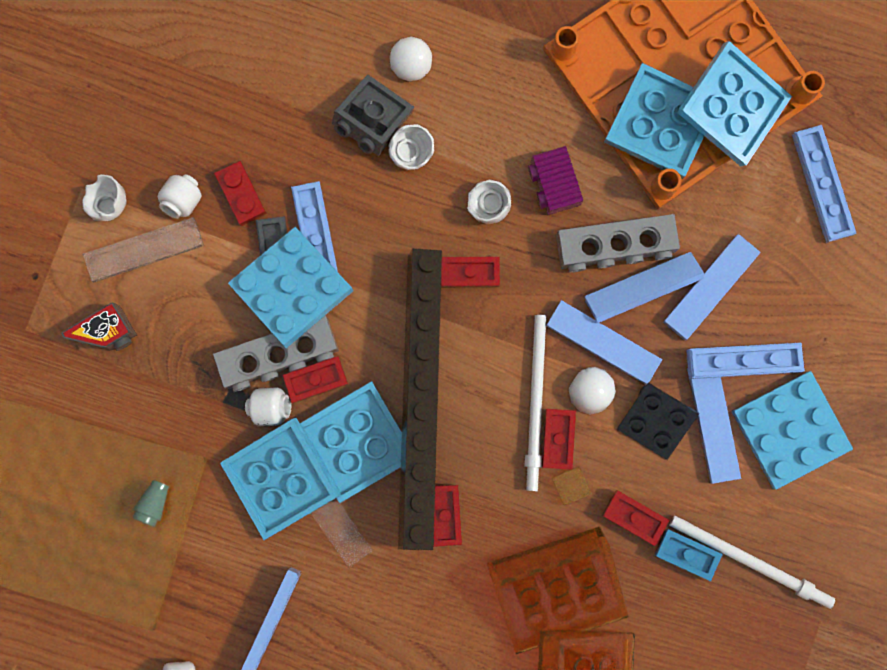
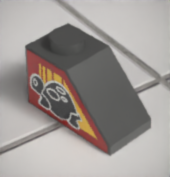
(105, 329)

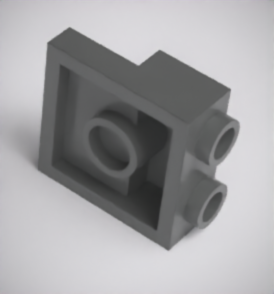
(371, 115)

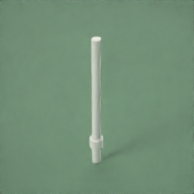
(533, 460)
(802, 587)

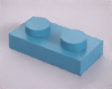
(688, 554)

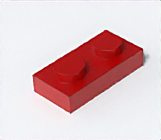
(240, 193)
(470, 272)
(315, 379)
(559, 439)
(447, 516)
(635, 518)

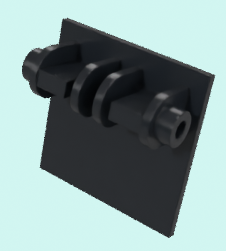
(657, 421)

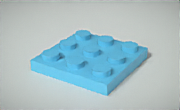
(734, 104)
(650, 122)
(290, 287)
(792, 430)
(356, 440)
(280, 478)

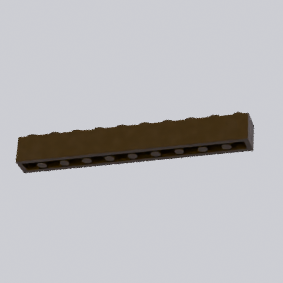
(420, 400)

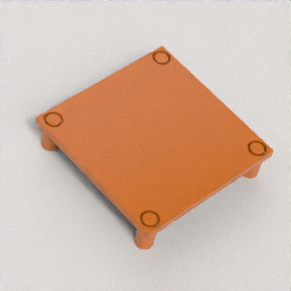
(679, 39)

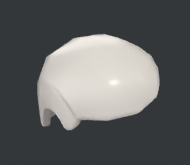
(410, 59)
(411, 147)
(104, 199)
(489, 202)
(592, 390)

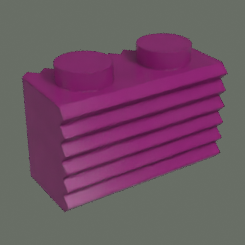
(555, 180)

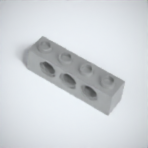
(660, 228)
(231, 360)

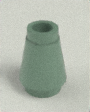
(151, 504)

